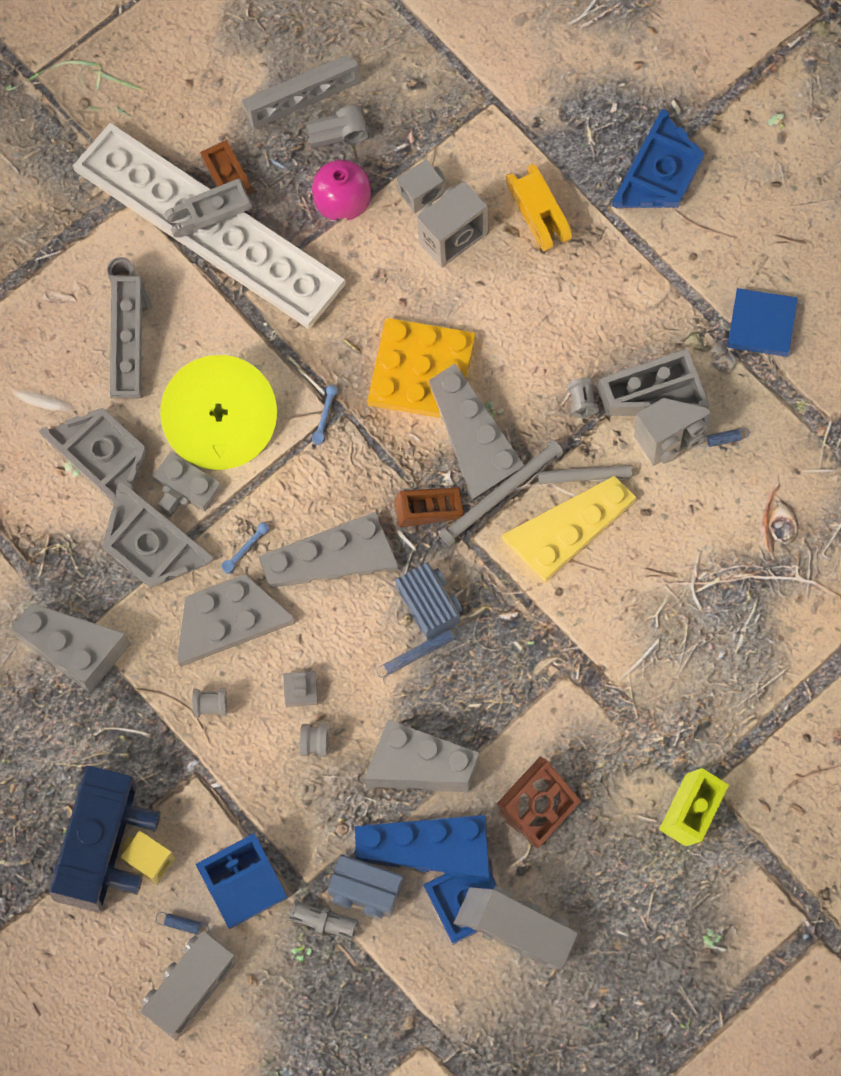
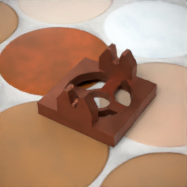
(566, 802)

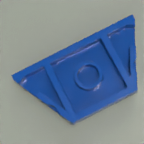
(661, 168)

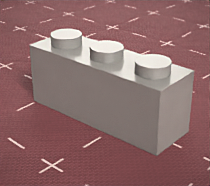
(188, 985)

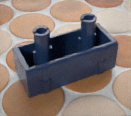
(94, 838)

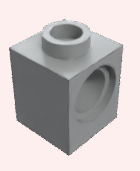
(421, 185)

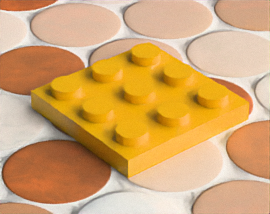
(410, 358)

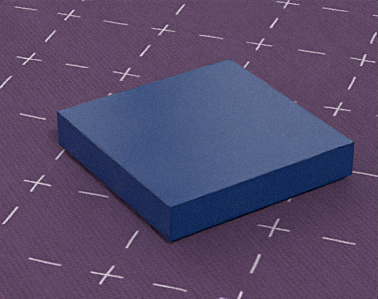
(762, 322)
(447, 898)

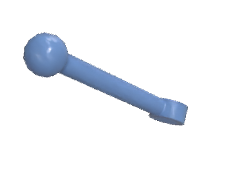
(318, 437)
(228, 565)

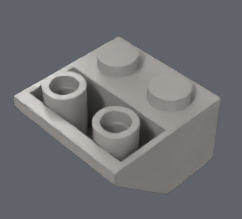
(669, 428)

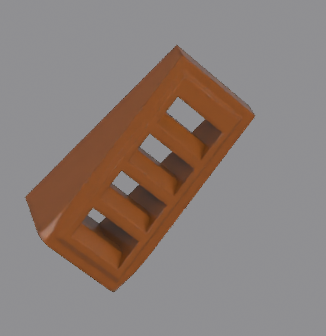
(414, 497)

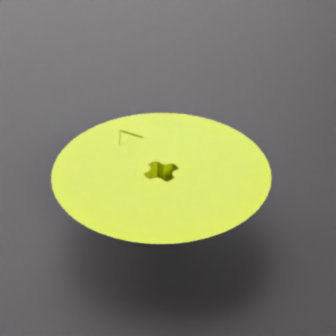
(224, 392)

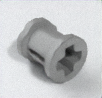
(582, 397)
(209, 702)

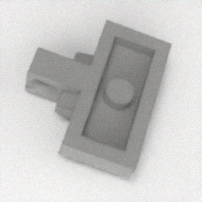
(184, 484)

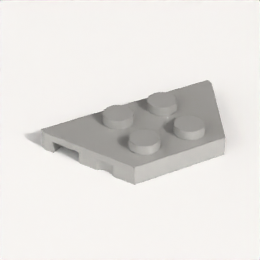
(99, 450)
(149, 542)
(227, 617)

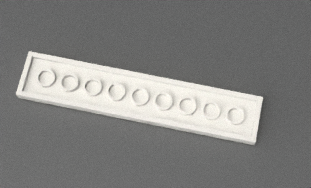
(234, 245)

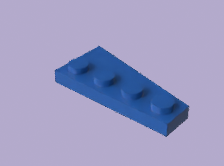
(437, 845)

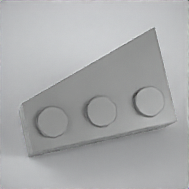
(643, 385)
(71, 644)
(420, 761)

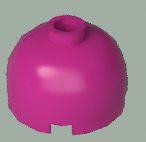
(341, 190)

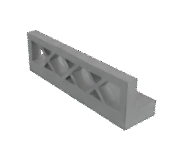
(301, 91)

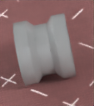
(314, 740)

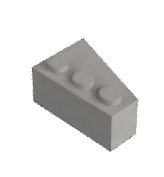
(517, 925)

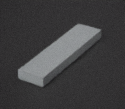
(126, 337)

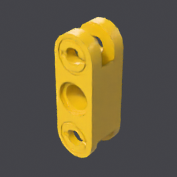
(538, 207)

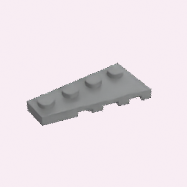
(478, 442)
(340, 551)

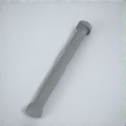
(449, 534)

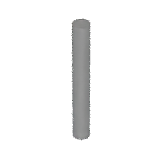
(584, 474)

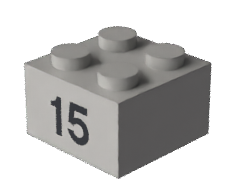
(452, 223)

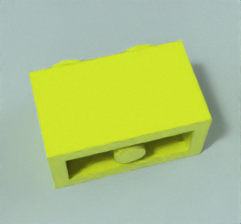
(693, 807)

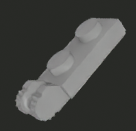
(209, 208)

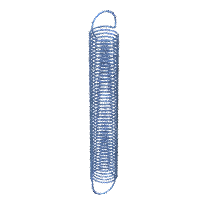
(431, 642)

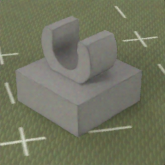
(300, 689)

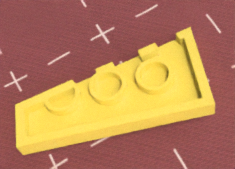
(565, 530)

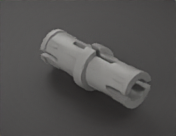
(323, 920)

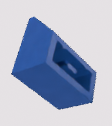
(241, 881)

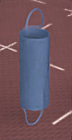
(724, 437)
(181, 923)

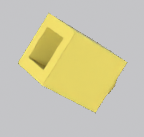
(146, 857)

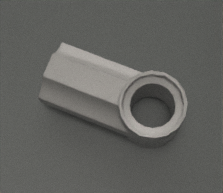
(345, 126)

